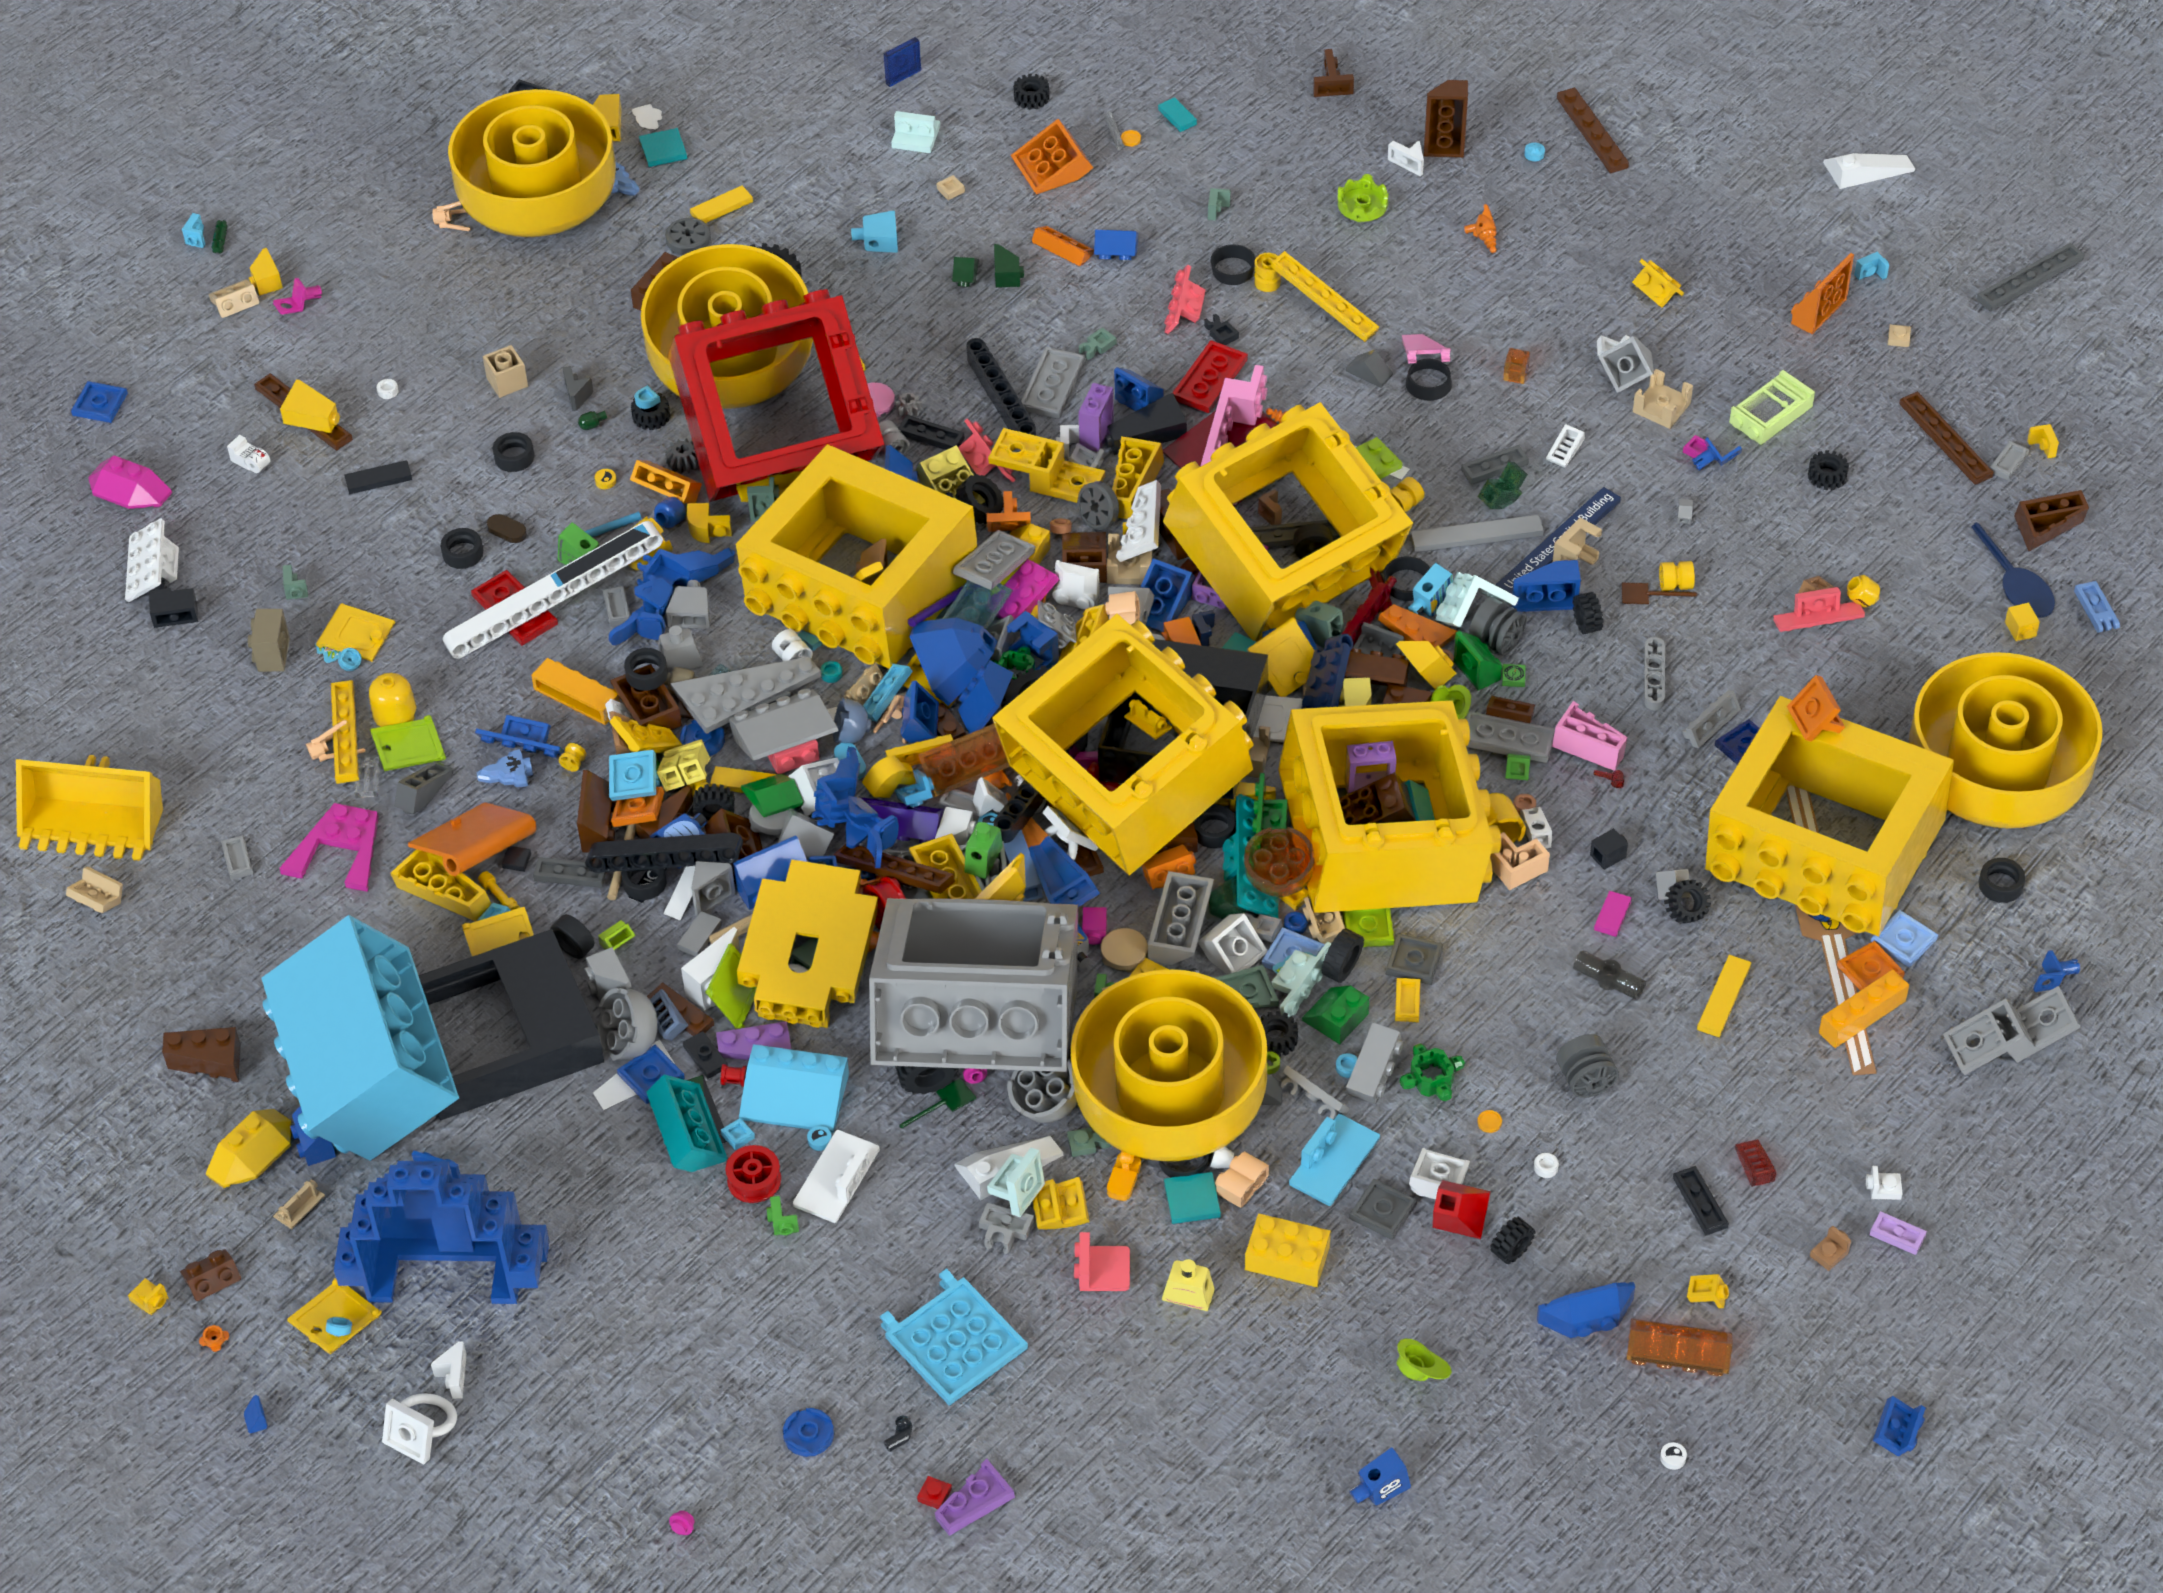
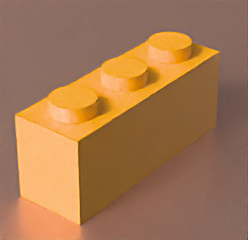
(665, 481)

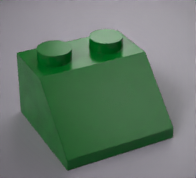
(1476, 660)
(1338, 1012)

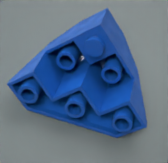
(951, 653)

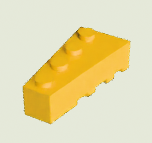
(1137, 465)
(428, 879)

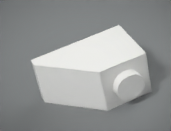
(957, 822)

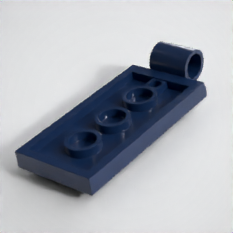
(1327, 673)

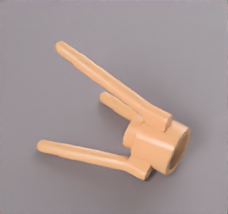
(443, 214)
(893, 710)
(318, 746)

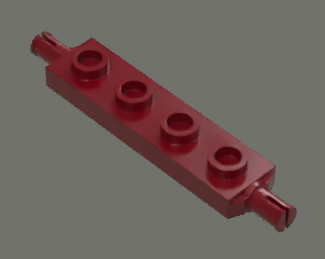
(1370, 608)

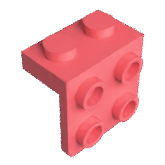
(795, 757)
(1101, 1266)

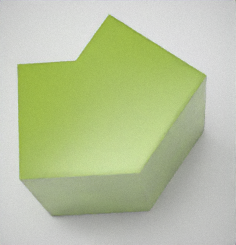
(615, 935)

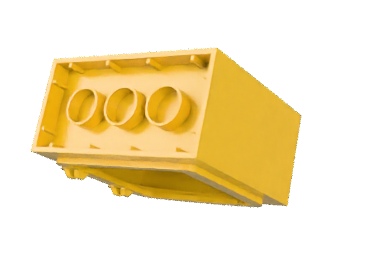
(1333, 476)
(857, 498)
(1168, 788)
(1396, 861)
(1812, 870)

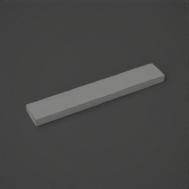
(1476, 533)

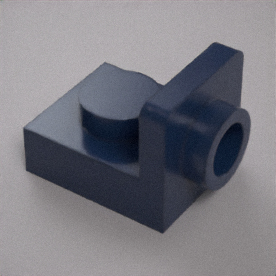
(1202, 624)

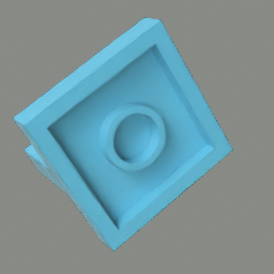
(633, 775)

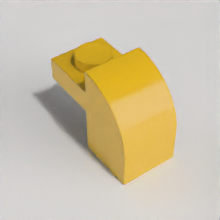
(704, 526)
(886, 776)

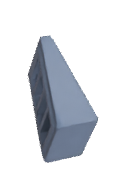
(679, 1022)

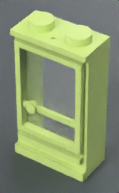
(1772, 407)

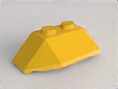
(1086, 626)
(1008, 884)
(250, 1148)

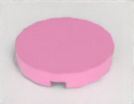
(882, 398)

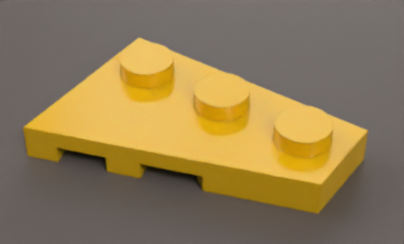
(645, 738)

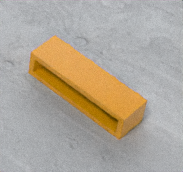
(573, 689)
(1863, 1008)

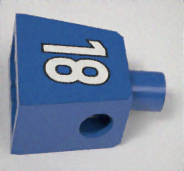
(1382, 1479)

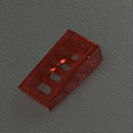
(1756, 1177)

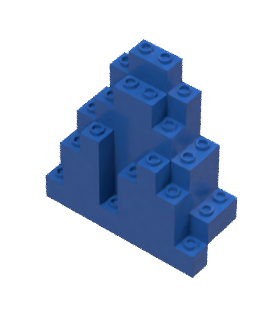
(434, 1217)

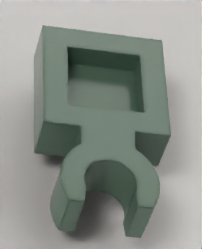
(1098, 341)
(1085, 1142)

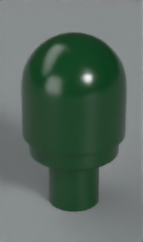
(591, 420)

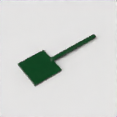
(953, 1095)

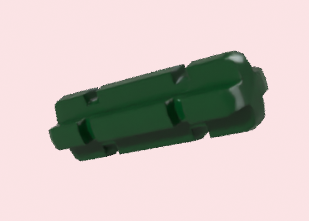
(219, 236)

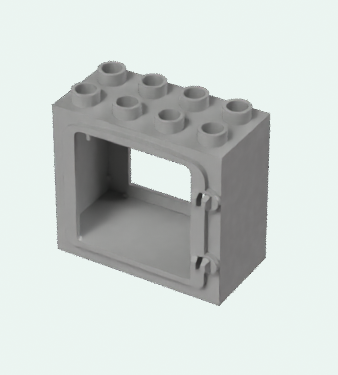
(974, 984)

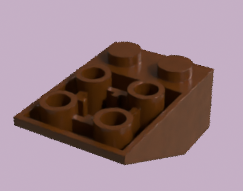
(1086, 550)
(1378, 802)

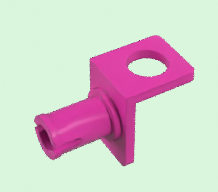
(298, 297)

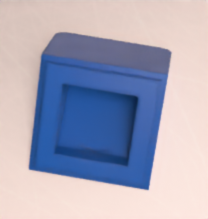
(255, 1416)

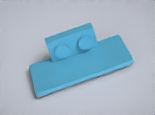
(1332, 1158)

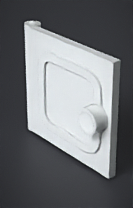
(1276, 715)

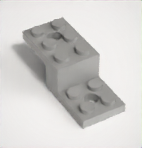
(2011, 1030)

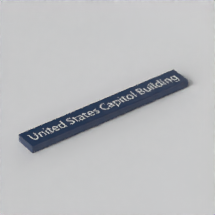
(1542, 555)

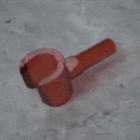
(1616, 777)

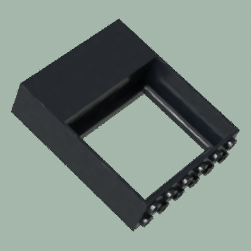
(1232, 673)
(547, 1009)

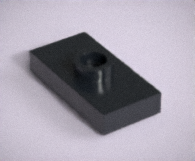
(704, 1054)

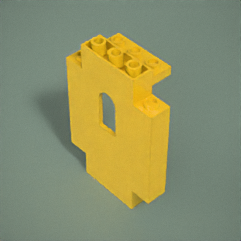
(812, 903)

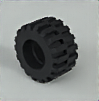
(925, 1079)

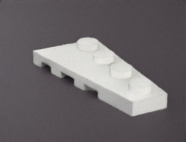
(1143, 524)

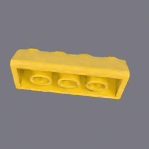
(946, 855)

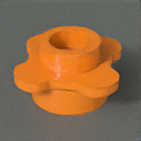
(213, 1332)

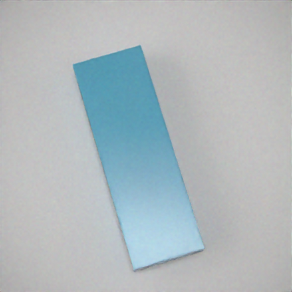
(886, 690)

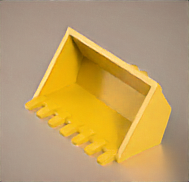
(87, 806)

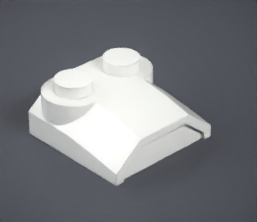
(1076, 586)
(1432, 1169)

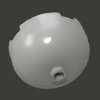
(633, 1017)
(1042, 1094)

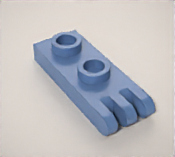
(2096, 606)

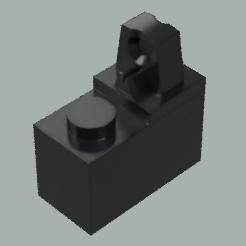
(172, 607)

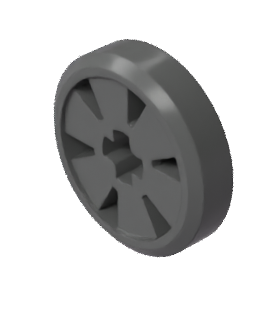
(695, 228)
(1108, 509)

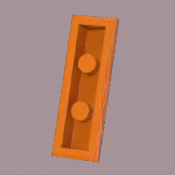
(1062, 245)

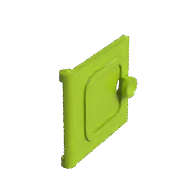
(410, 744)
(726, 993)

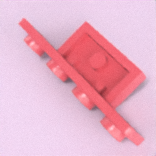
(1186, 300)
(977, 450)
(1816, 609)

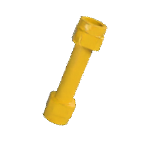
(488, 881)

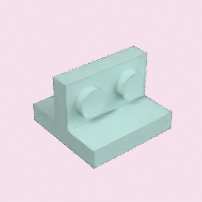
(915, 132)
(1019, 1181)

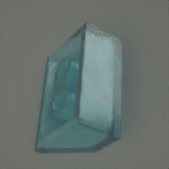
(979, 603)

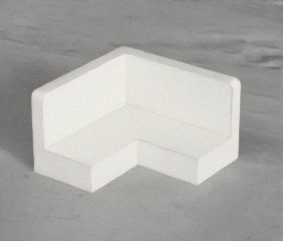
(806, 781)

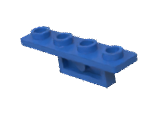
(523, 733)

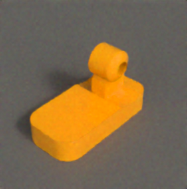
(1123, 1176)

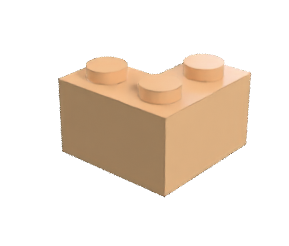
(1519, 864)

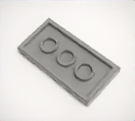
(1052, 382)
(994, 559)
(1509, 736)

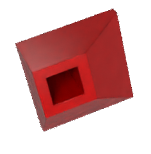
(1460, 1209)

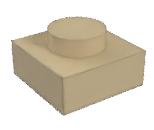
(950, 187)
(1899, 335)

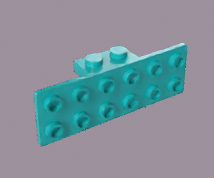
(1234, 851)

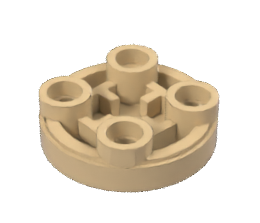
(1124, 949)

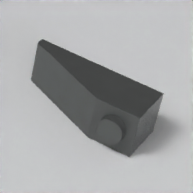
(420, 787)

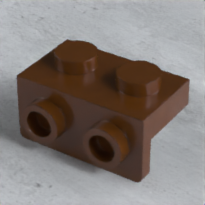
(210, 1274)

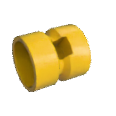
(1265, 277)
(1408, 493)
(1676, 575)

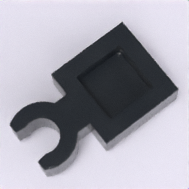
(1221, 332)

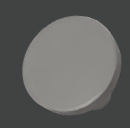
(769, 825)

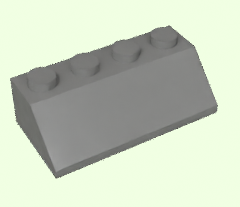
(1179, 918)

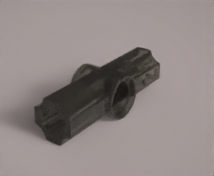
(1609, 974)

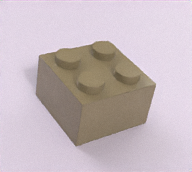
(269, 640)

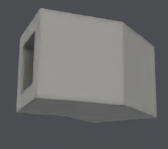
(1685, 511)

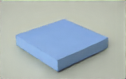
(1905, 938)
(1286, 944)

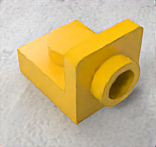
(2045, 438)
(1708, 1288)
(148, 1296)

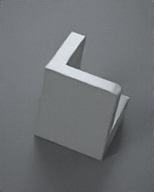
(1668, 878)

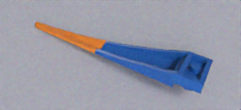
(1059, 874)

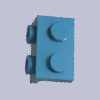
(916, 793)

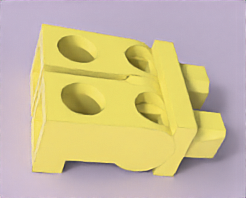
(683, 765)

